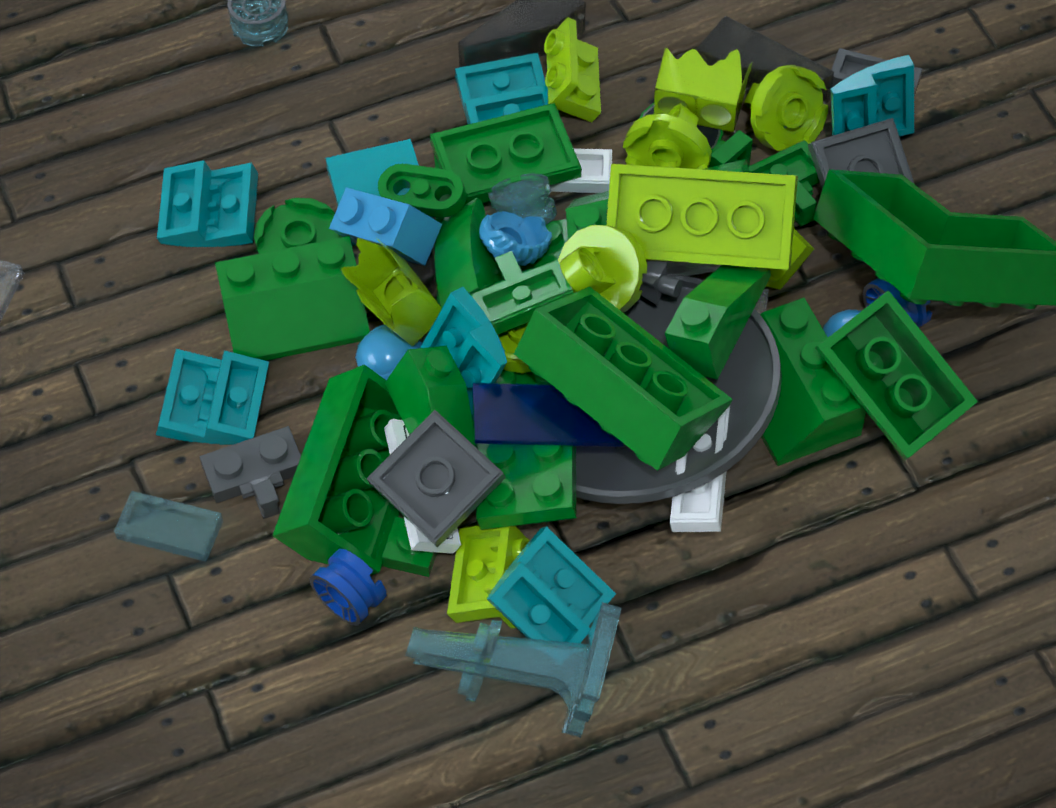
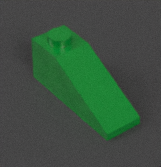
(715, 316)
(429, 382)

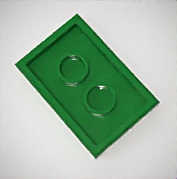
(507, 149)

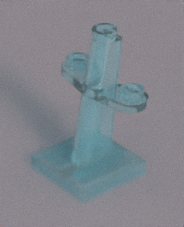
(565, 667)

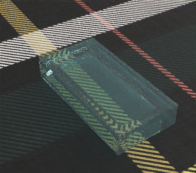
(168, 526)

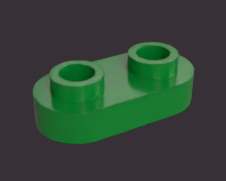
(425, 190)

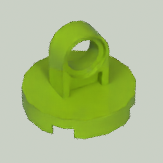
(787, 107)
(668, 141)
(606, 262)

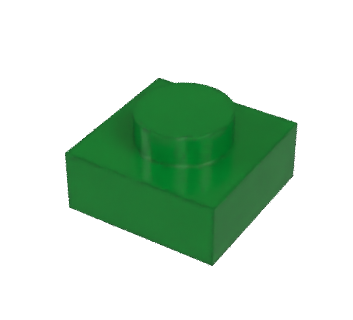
(734, 149)
(399, 555)

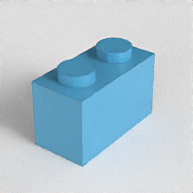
(392, 222)

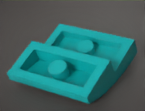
(501, 87)
(875, 96)
(363, 168)
(207, 205)
(469, 339)
(212, 398)
(550, 591)

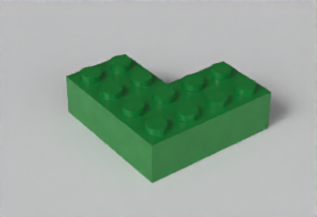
(933, 250)

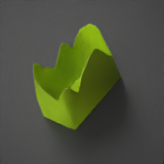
(706, 90)
(376, 267)

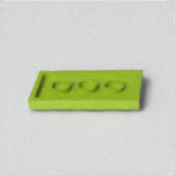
(705, 214)

